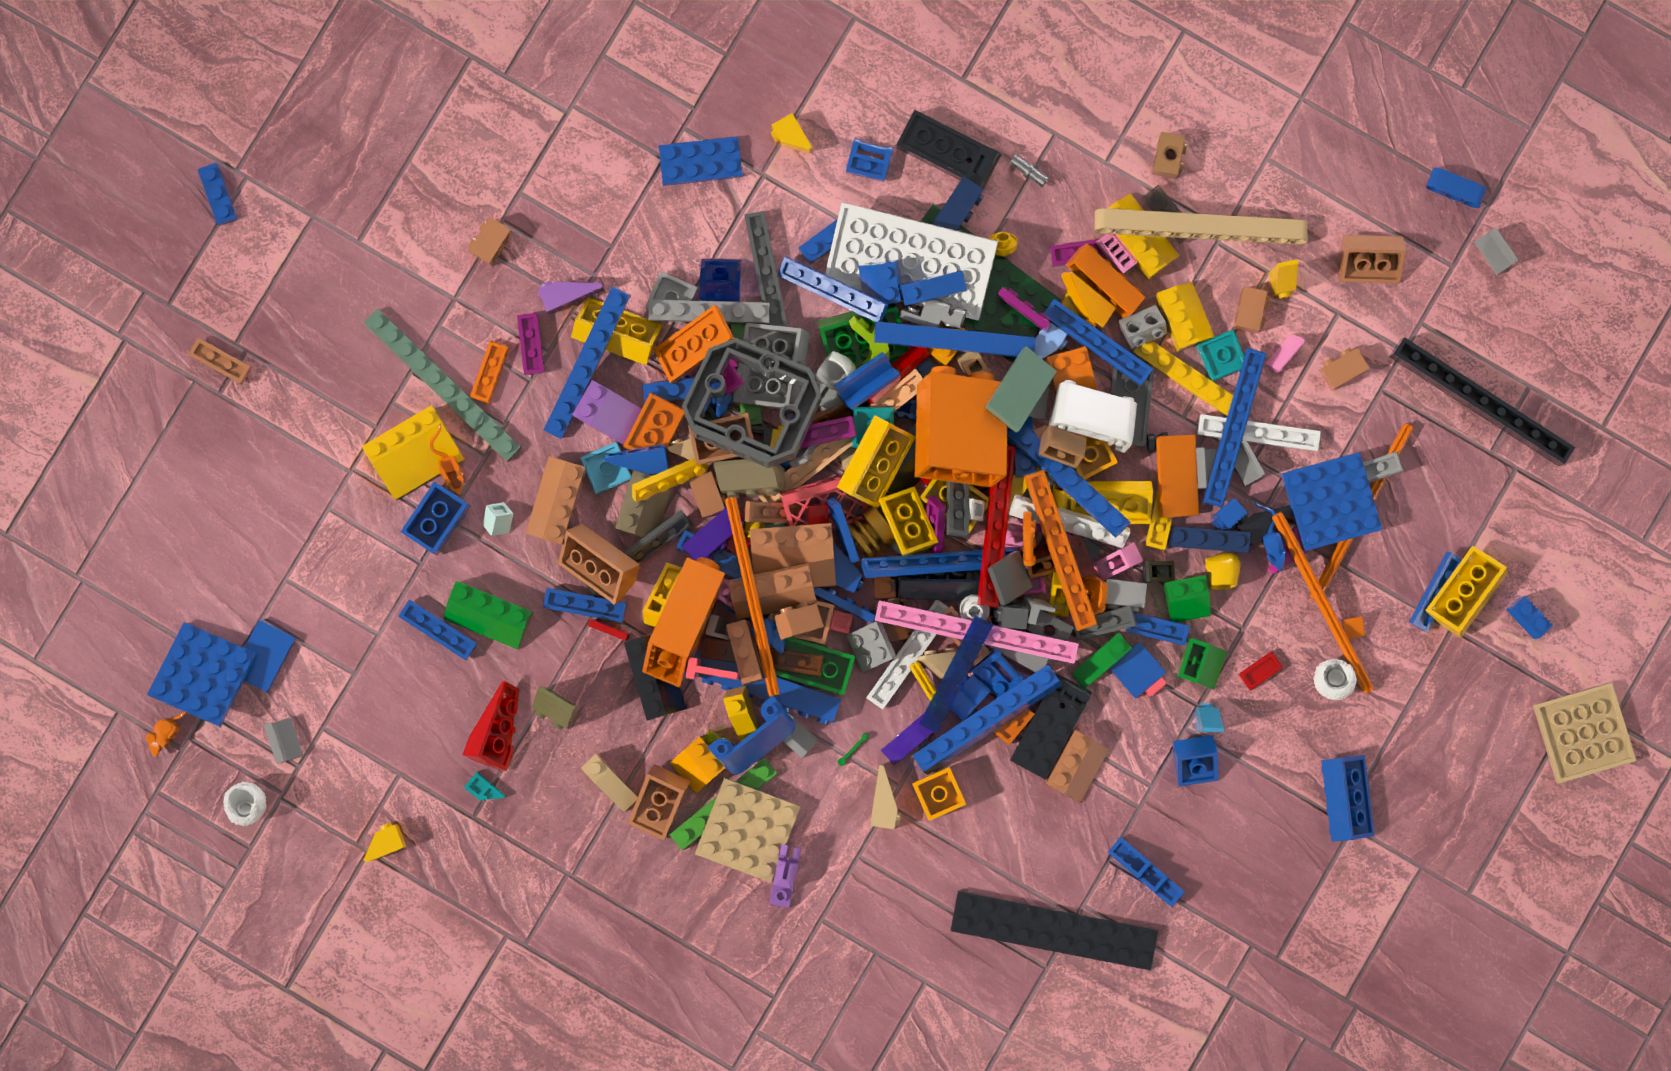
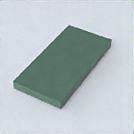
(1020, 389)

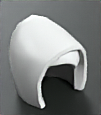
(834, 369)

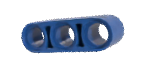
(1456, 187)

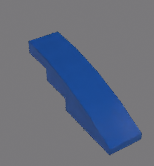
(1146, 872)

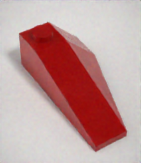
(492, 735)

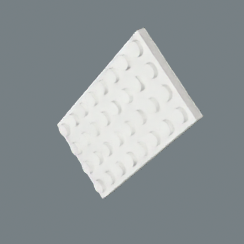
(921, 249)

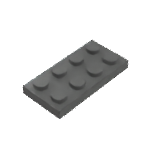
(1124, 386)

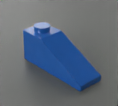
(933, 287)
(645, 460)

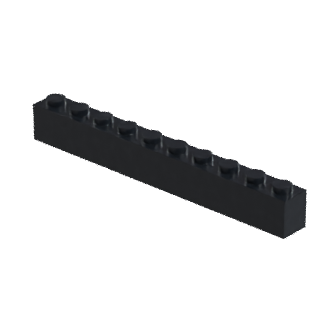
(1482, 402)

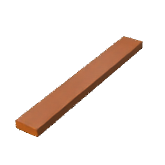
(1060, 550)

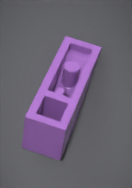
(563, 294)

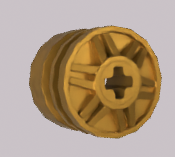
(871, 532)

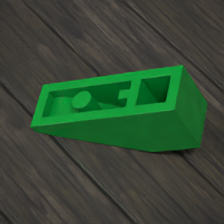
(1101, 660)

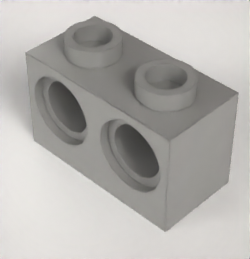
(1143, 327)

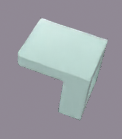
(497, 519)

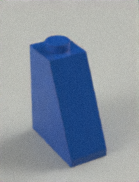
(846, 574)

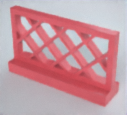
(817, 489)
(694, 668)

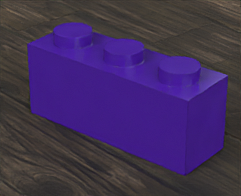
(710, 537)

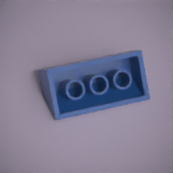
(1348, 798)

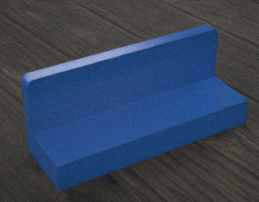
(866, 381)

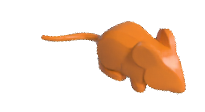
(449, 468)
(163, 731)

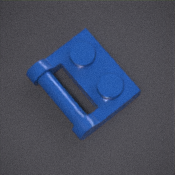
(868, 166)
(993, 677)

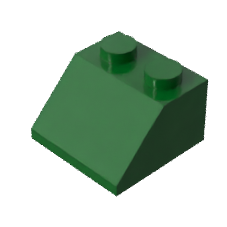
(1187, 599)

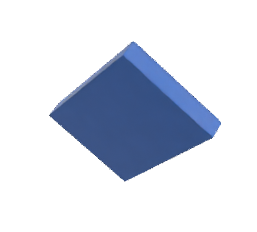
(842, 529)
(271, 650)

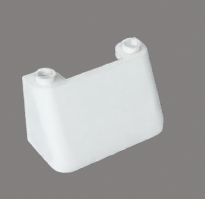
(1094, 414)

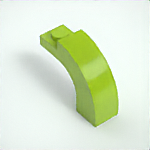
(867, 333)

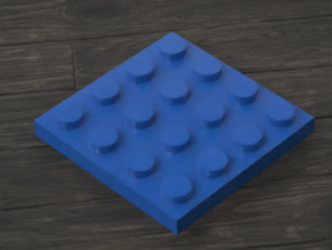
(1331, 501)
(202, 674)

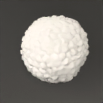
(1335, 679)
(244, 803)

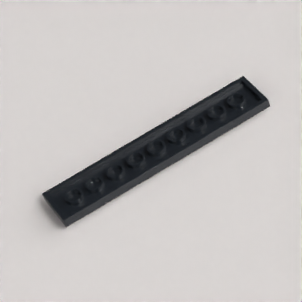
(1054, 930)

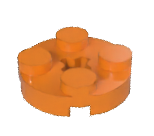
(1098, 593)

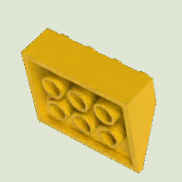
(404, 452)

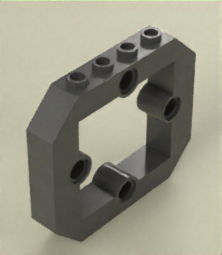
(755, 357)

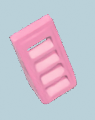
(1126, 254)

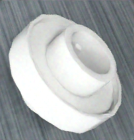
(969, 608)

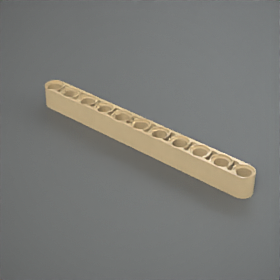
(1200, 226)

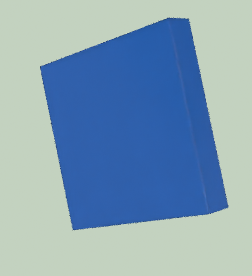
(1137, 670)

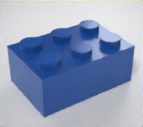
(435, 518)

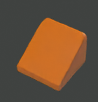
(1353, 627)

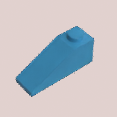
(1208, 719)

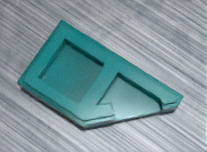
(482, 788)

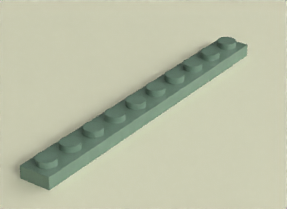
(442, 385)

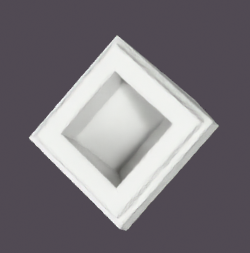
(976, 509)

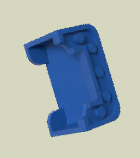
(760, 742)

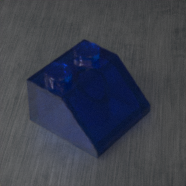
(720, 280)

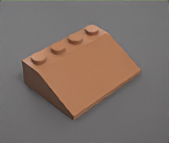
(793, 546)

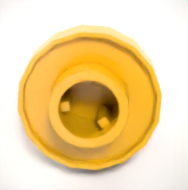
(1006, 243)

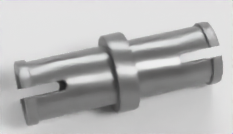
(1029, 170)

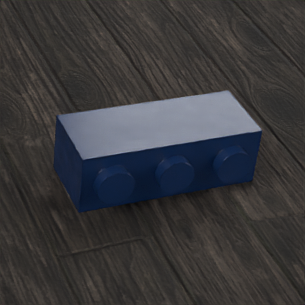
(959, 205)

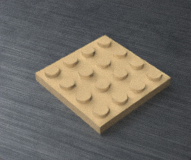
(1584, 733)
(747, 829)

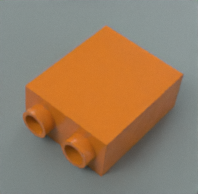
(956, 432)
(683, 620)

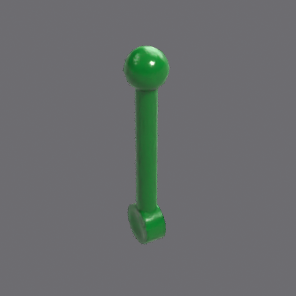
(841, 761)

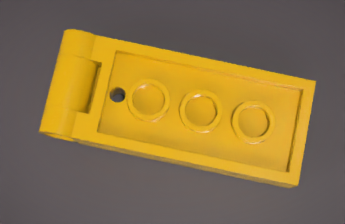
(1128, 497)

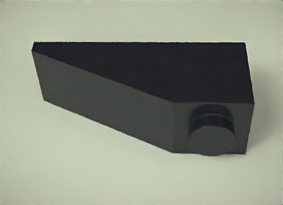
(1259, 523)

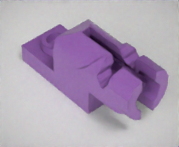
(784, 877)

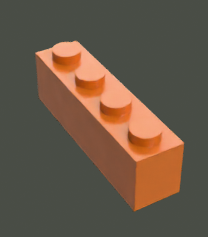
(1105, 280)

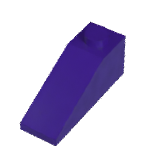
(906, 741)

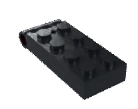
(947, 149)
(1050, 728)

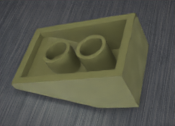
(555, 707)

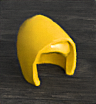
(1223, 570)

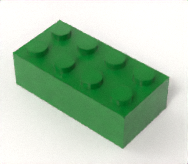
(835, 670)

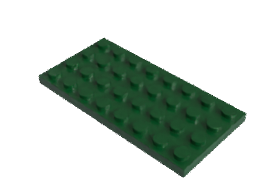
(996, 314)

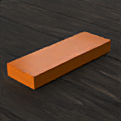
(489, 372)

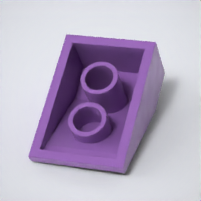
(606, 412)

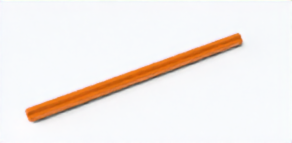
(1375, 487)
(752, 596)
(1322, 602)

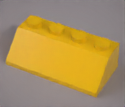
(1150, 251)
(632, 337)
(876, 461)
(1467, 591)

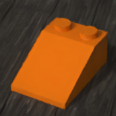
(1072, 366)

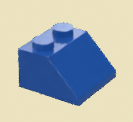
(882, 281)
(1195, 760)

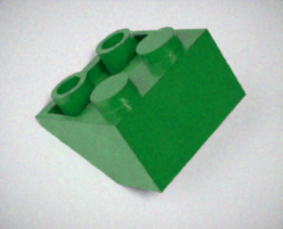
(1201, 663)

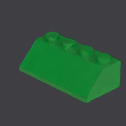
(487, 615)

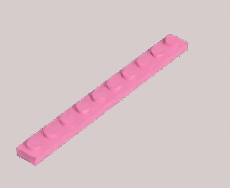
(957, 627)

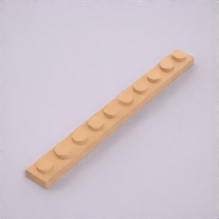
(829, 451)

